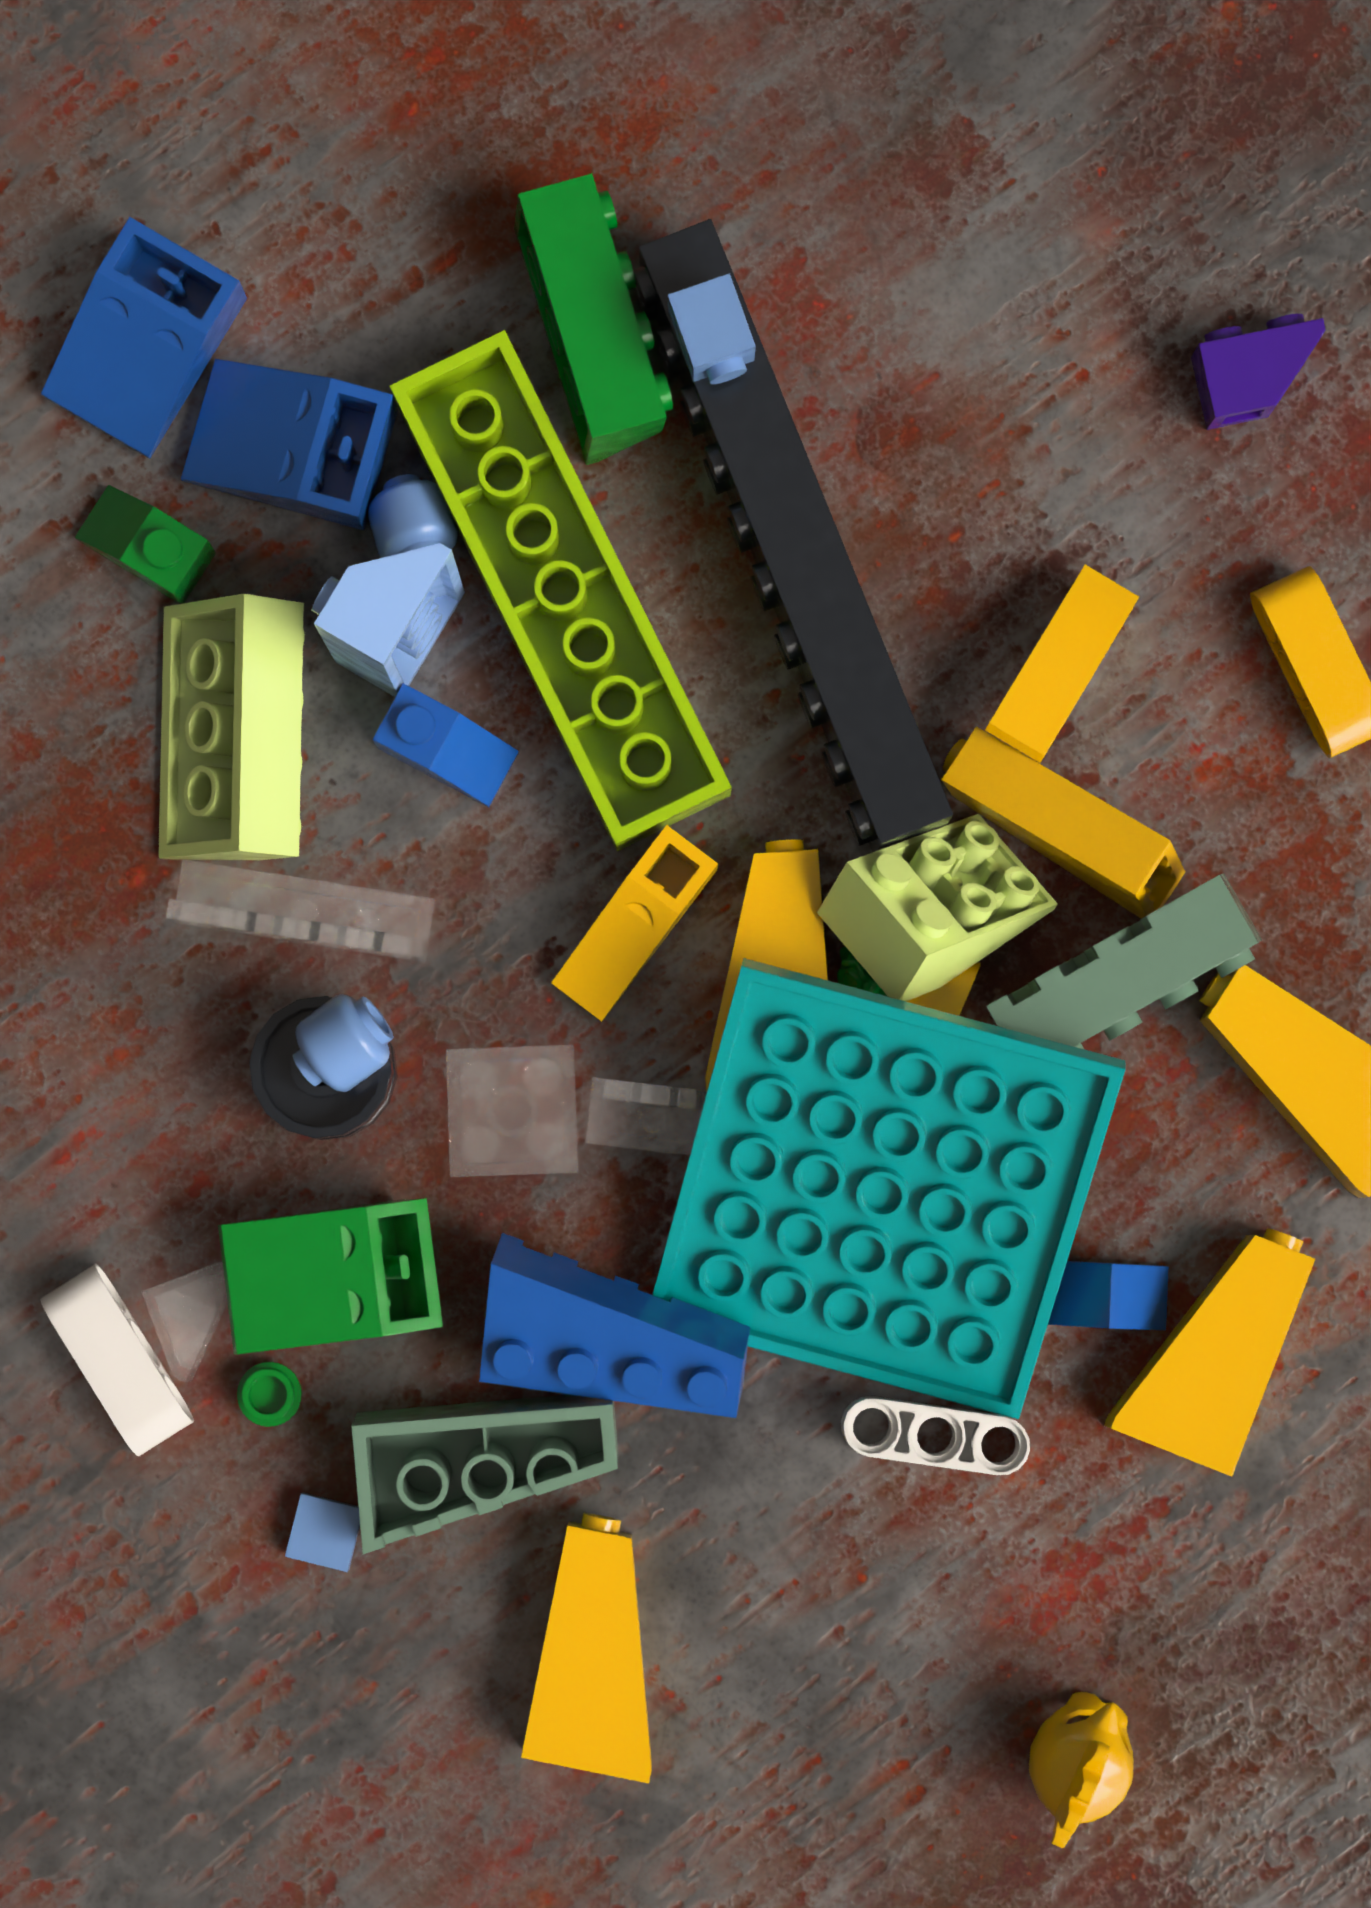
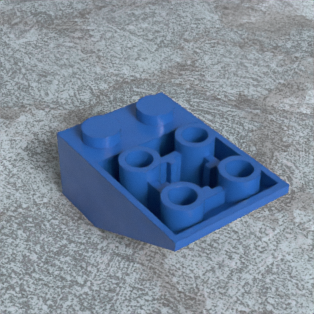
(142, 337)
(291, 440)

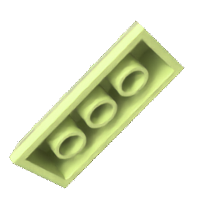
(231, 729)

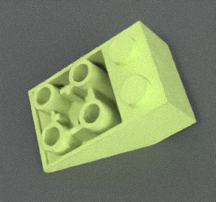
(933, 906)

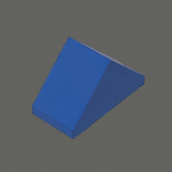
(1112, 1296)

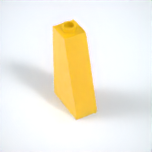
(1064, 823)
(777, 921)
(1302, 1065)
(1217, 1361)
(591, 1671)

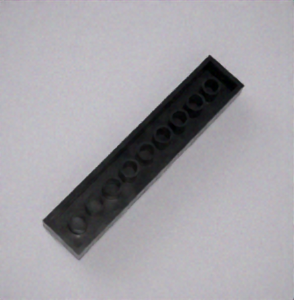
(798, 563)

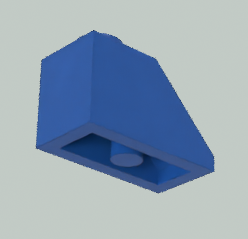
(445, 745)

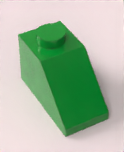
(146, 543)

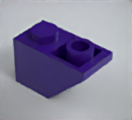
(1249, 373)

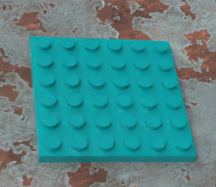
(887, 1186)

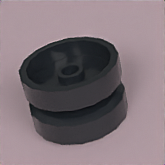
(294, 1100)

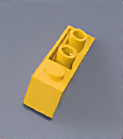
(635, 922)

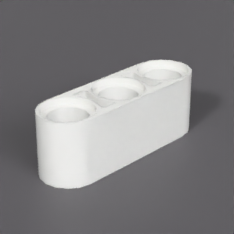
(117, 1360)
(965, 1445)

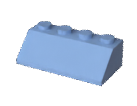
(389, 613)

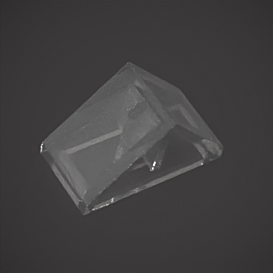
(186, 1316)

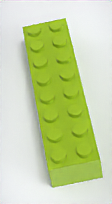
(561, 590)

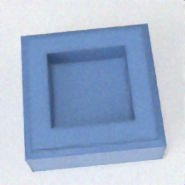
(324, 1532)

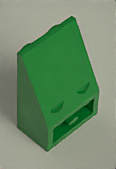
(330, 1276)

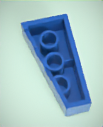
(605, 1338)

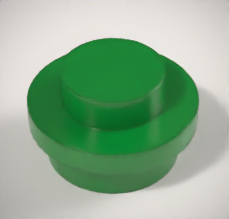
(269, 1394)

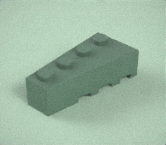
(1134, 969)
(472, 1458)

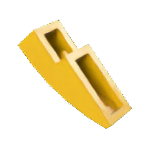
(1062, 663)

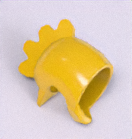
(1081, 1766)

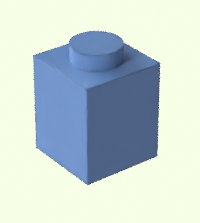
(712, 330)

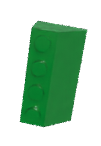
(590, 316)

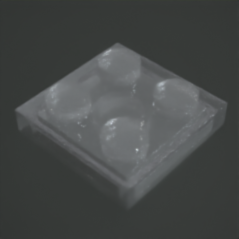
(512, 1111)

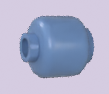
(410, 516)
(342, 1042)

